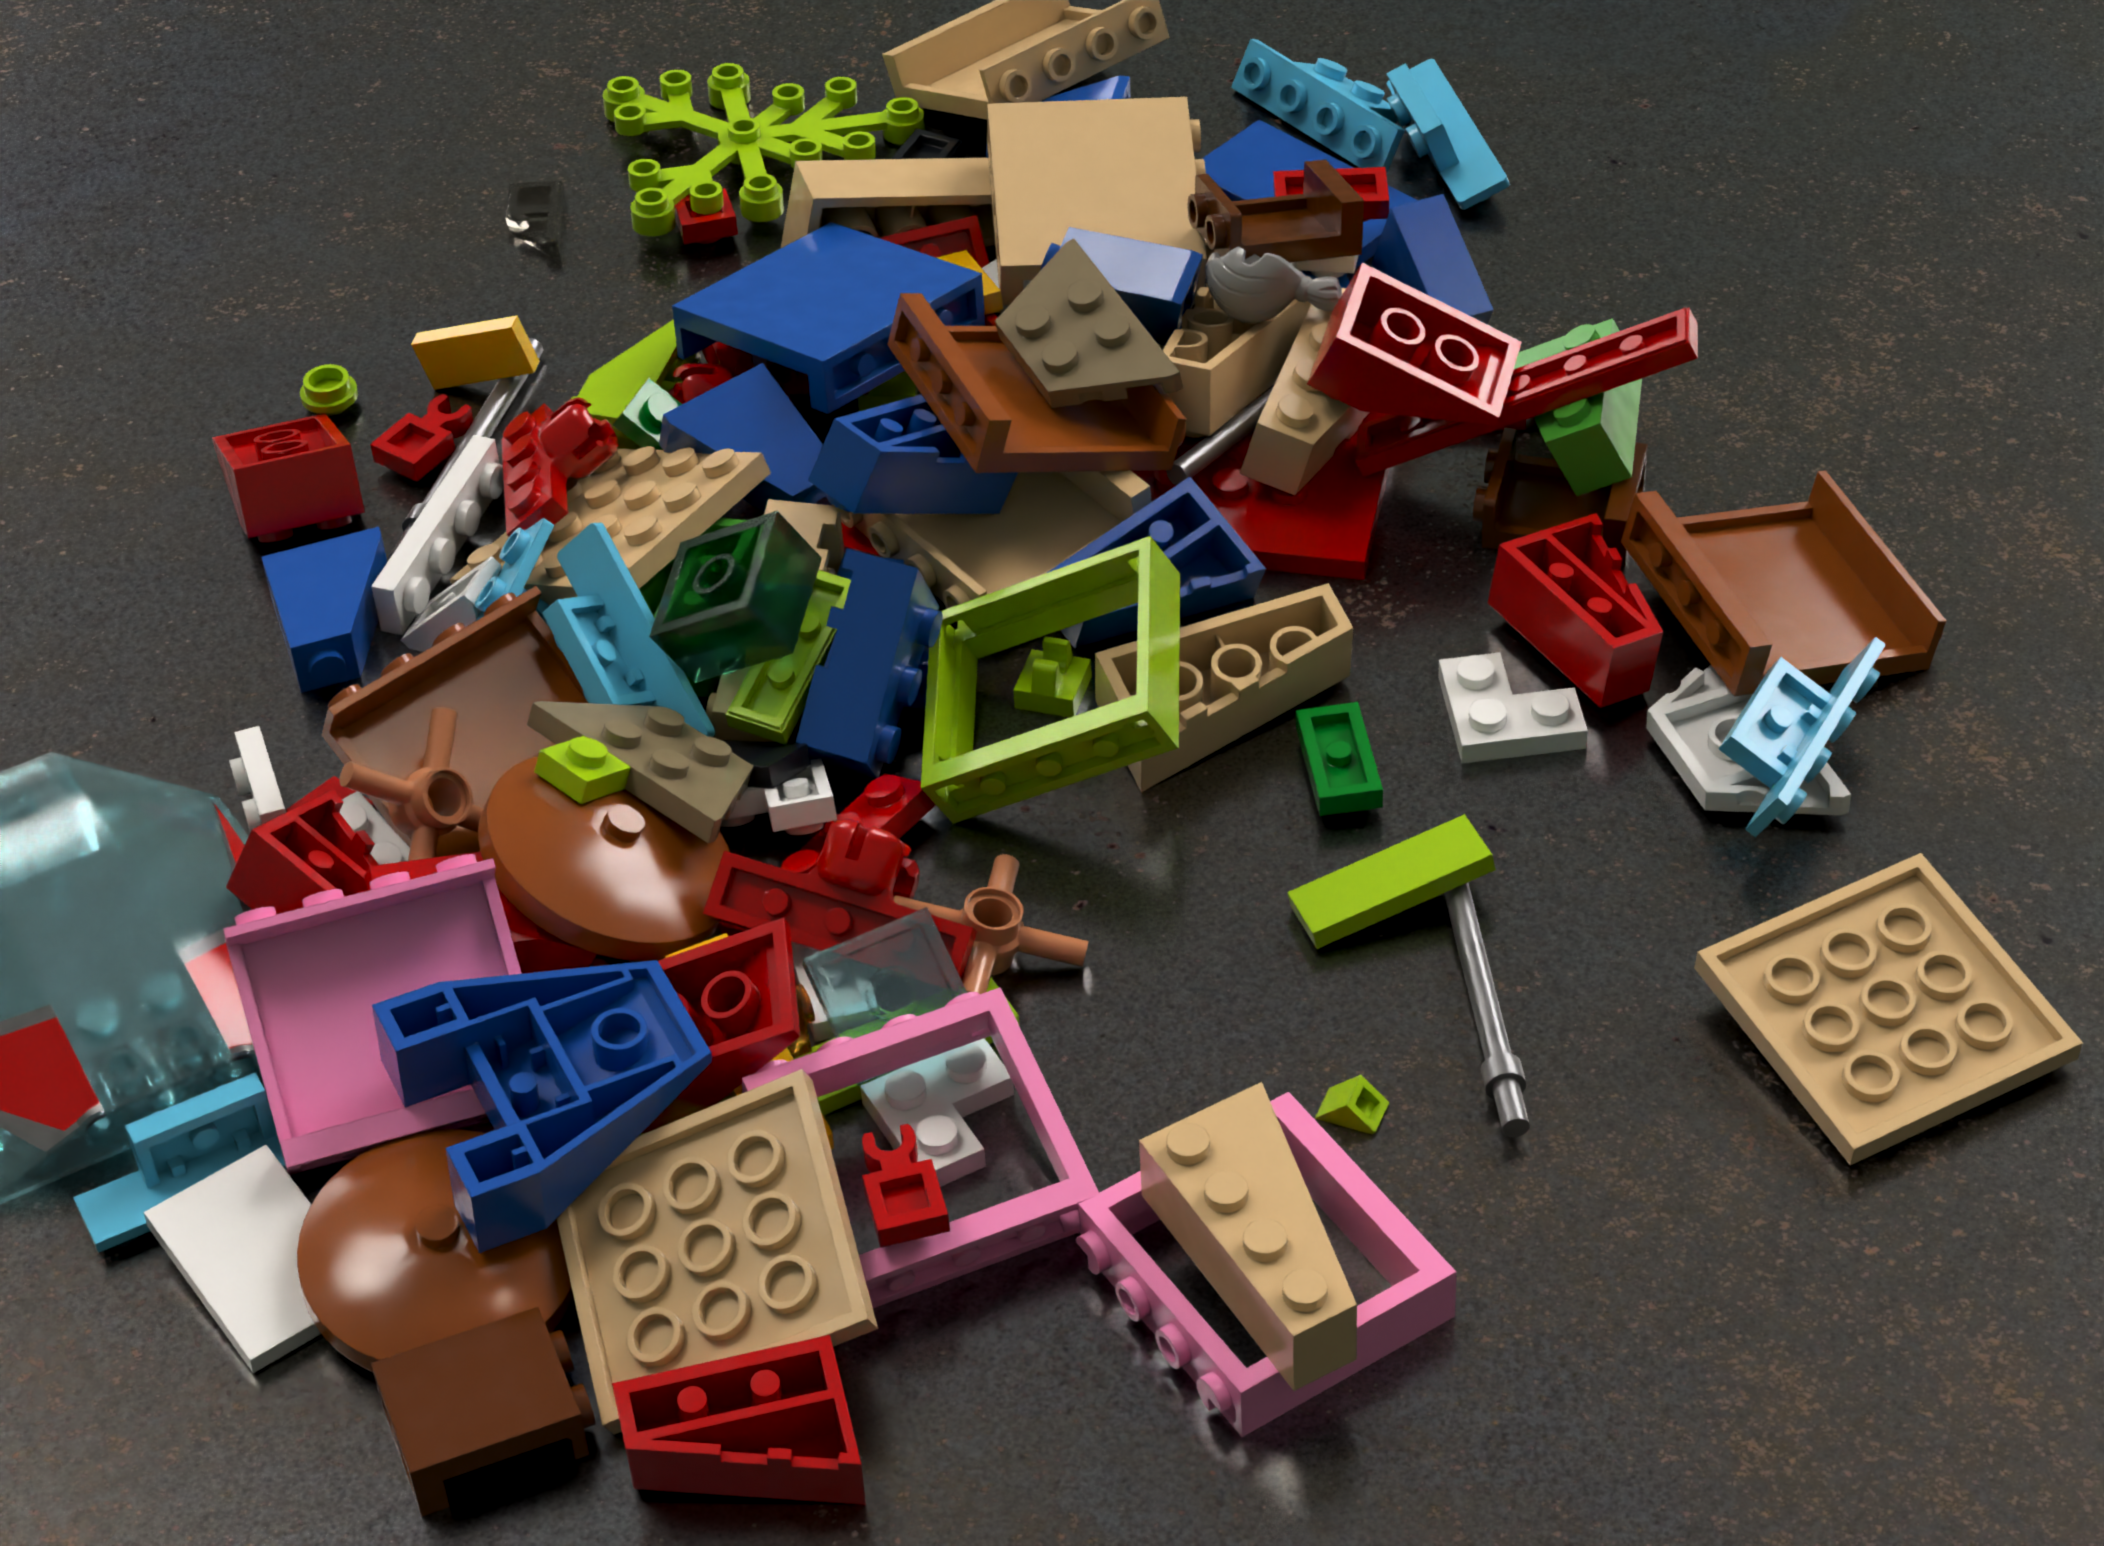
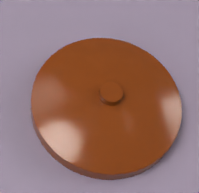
(600, 870)
(395, 1265)

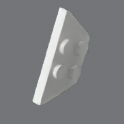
(1691, 729)

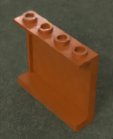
(1006, 421)
(1784, 584)
(480, 671)

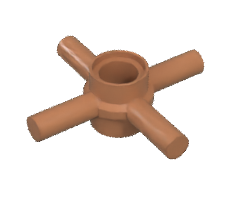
(409, 796)
(1000, 928)

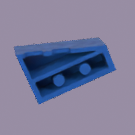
(902, 463)
(1198, 541)
(870, 665)

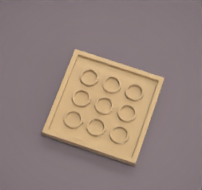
(647, 507)
(1887, 1007)
(715, 1241)

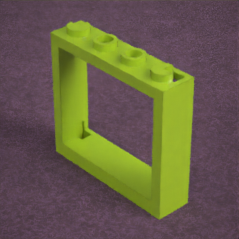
(1073, 749)

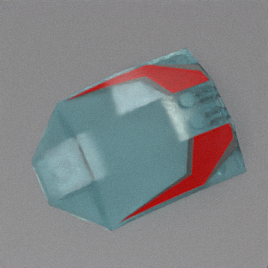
(109, 961)

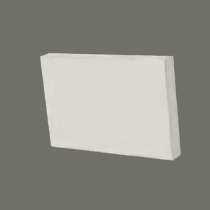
(238, 1252)

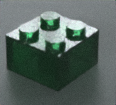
(736, 597)

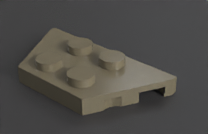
(1081, 336)
(671, 763)

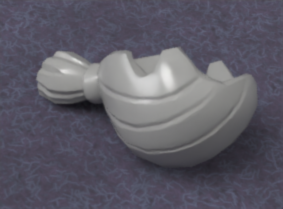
(1264, 286)

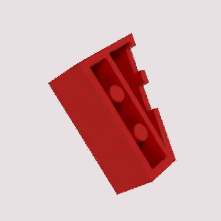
(1578, 609)
(302, 855)
(745, 1427)

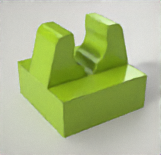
(1053, 680)

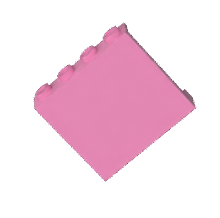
(312, 989)

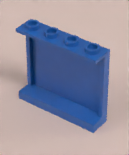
(827, 309)

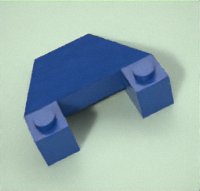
(562, 1069)

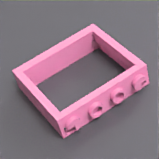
(989, 1233)
(1255, 1395)

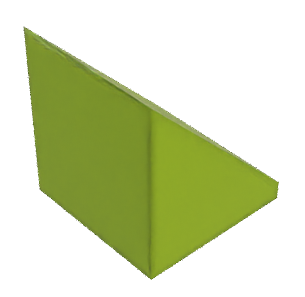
(1353, 1105)

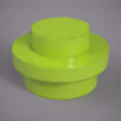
(328, 390)

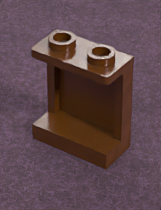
(1297, 227)
(1534, 495)
(480, 1401)

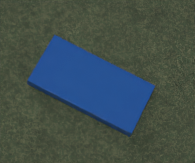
(1246, 167)

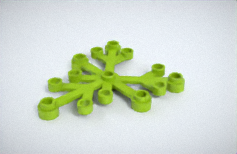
(742, 139)

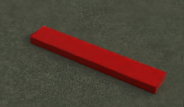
(1540, 388)

